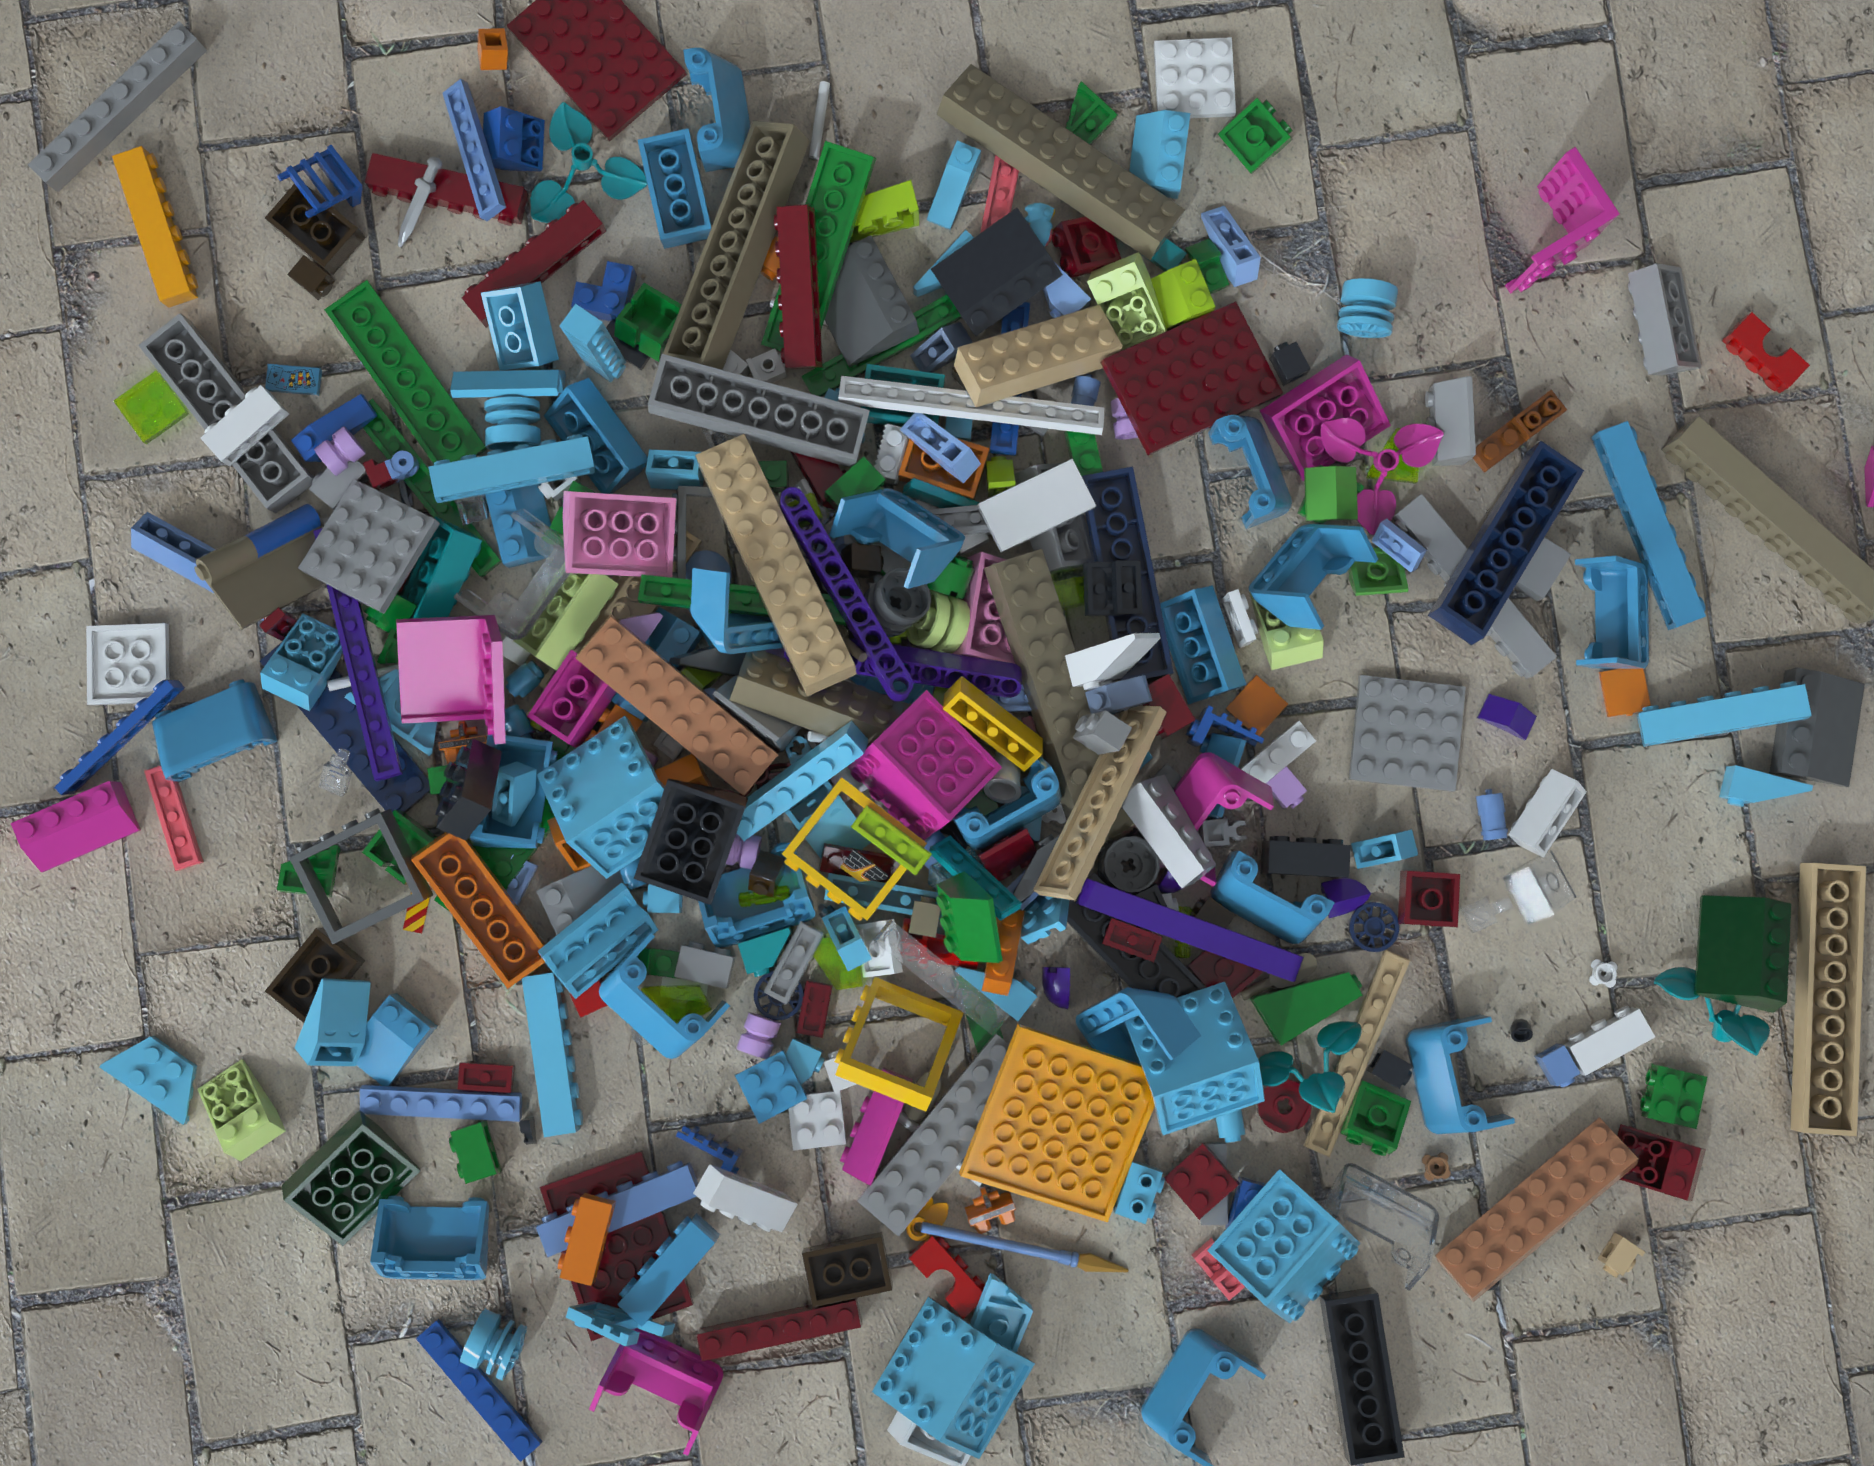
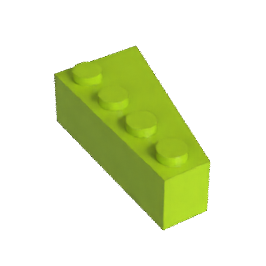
(887, 212)

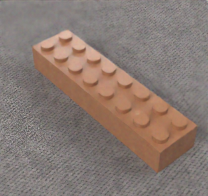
(676, 705)
(1536, 1209)

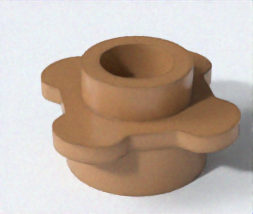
(1443, 1167)

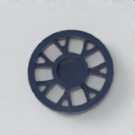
(1374, 927)
(776, 1002)

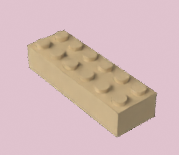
(1036, 355)

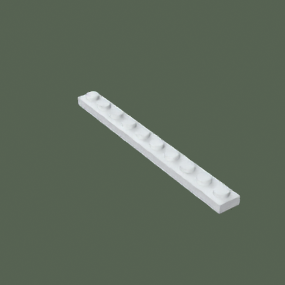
(960, 405)

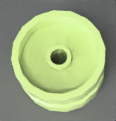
(943, 625)

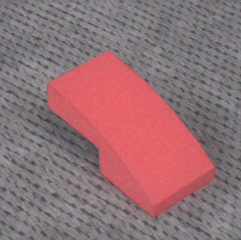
(1217, 1272)

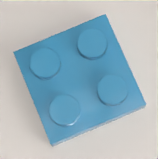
(771, 1086)

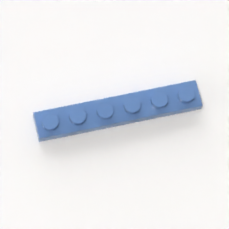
(474, 150)
(440, 1103)

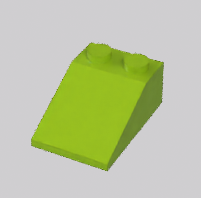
(1182, 294)

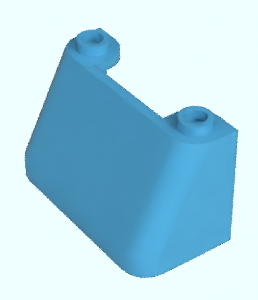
(720, 141)
(1248, 433)
(211, 730)
(1041, 798)
(528, 830)
(1264, 909)
(732, 924)
(431, 1240)

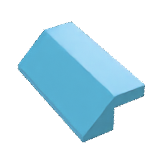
(507, 383)
(597, 940)

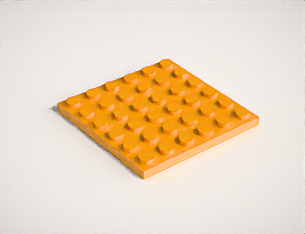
(1060, 1124)

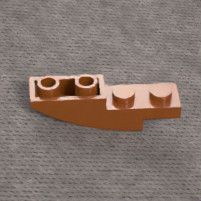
(1518, 430)

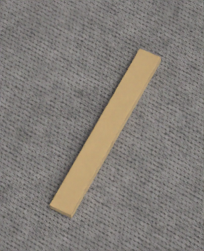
(1354, 1063)

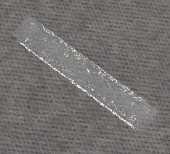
(941, 977)

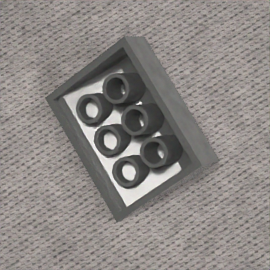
(868, 306)
(1825, 743)

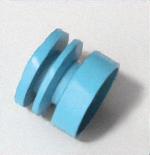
(1367, 308)
(512, 423)
(493, 1344)

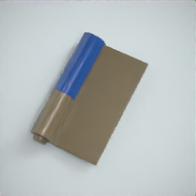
(261, 567)

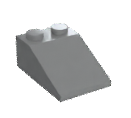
(574, 895)

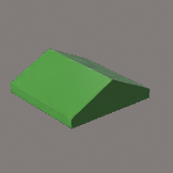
(1330, 493)
(1379, 577)

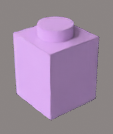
(1286, 789)

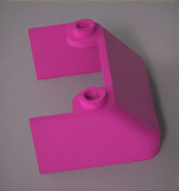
(1217, 781)
(666, 1372)

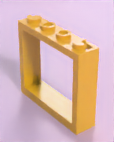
(818, 879)
(882, 1081)

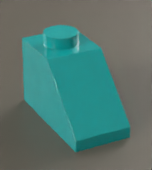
(763, 951)

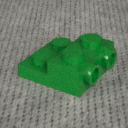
(1256, 135)
(1673, 1096)
(1376, 1119)

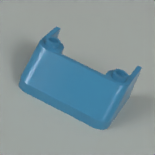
(903, 528)
(1302, 564)
(1619, 613)
(727, 631)
(631, 1004)
(1161, 1012)
(1435, 1079)
(1181, 1382)

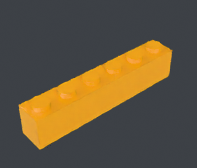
(155, 226)

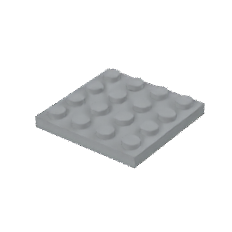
(369, 546)
(1407, 733)

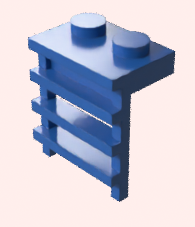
(338, 174)
(1199, 728)
(727, 1155)

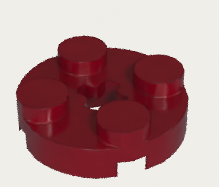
(1288, 1120)

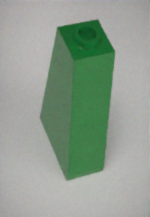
(1302, 1005)

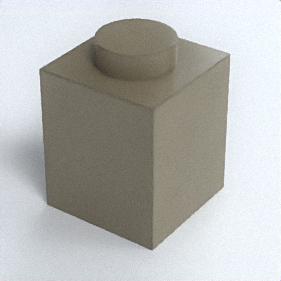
(925, 917)

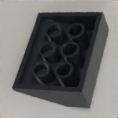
(996, 271)
(691, 839)

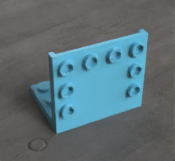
(605, 797)
(1208, 1077)
(1284, 1247)
(952, 1379)

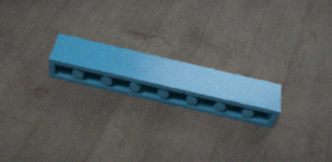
(1648, 525)

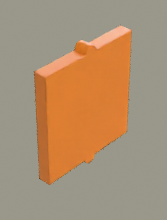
(1624, 691)
(1257, 705)

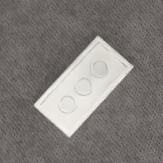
(1036, 505)

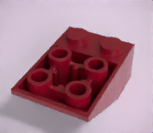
(1662, 1163)

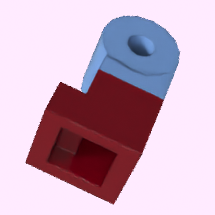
(391, 471)

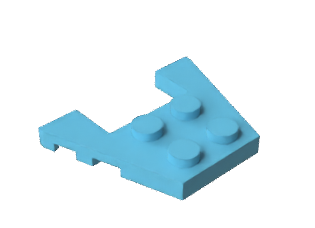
(614, 1322)

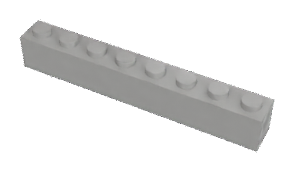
(117, 107)
(1444, 552)

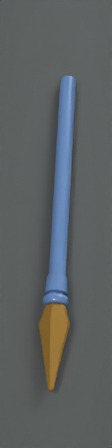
(1086, 1262)

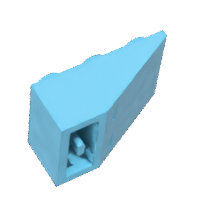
(303, 662)
(832, 827)
(335, 1023)

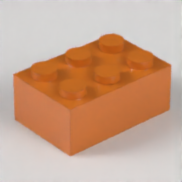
(922, 467)

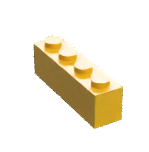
(992, 723)

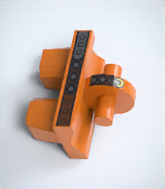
(452, 747)
(988, 1207)

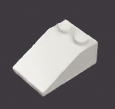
(1109, 660)
(916, 1439)

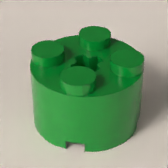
(954, 577)

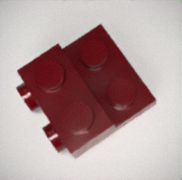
(1084, 246)

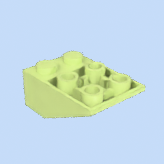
(1128, 300)
(1286, 644)
(240, 1111)

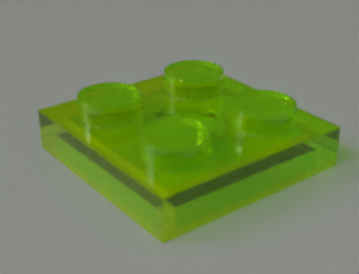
(151, 407)

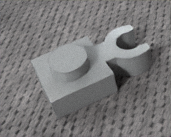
(1217, 832)

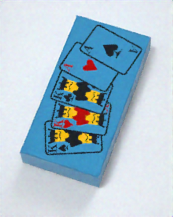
(293, 379)

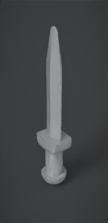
(425, 186)

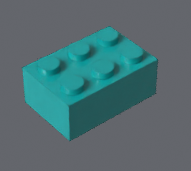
(891, 374)

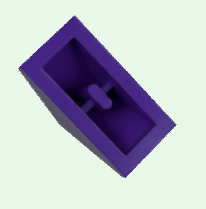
(1507, 716)

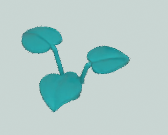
(574, 131)
(1746, 1031)
(1319, 1089)

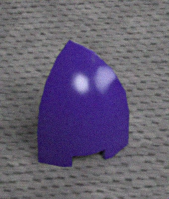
(1167, 883)
(1346, 894)
(1057, 985)

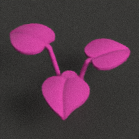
(1415, 442)

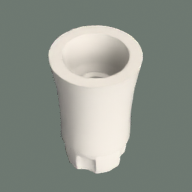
(1006, 783)

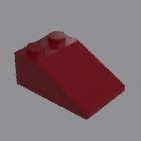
(1008, 853)

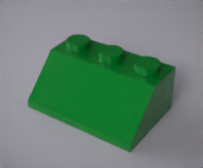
(968, 920)

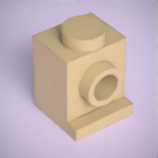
(1619, 1255)

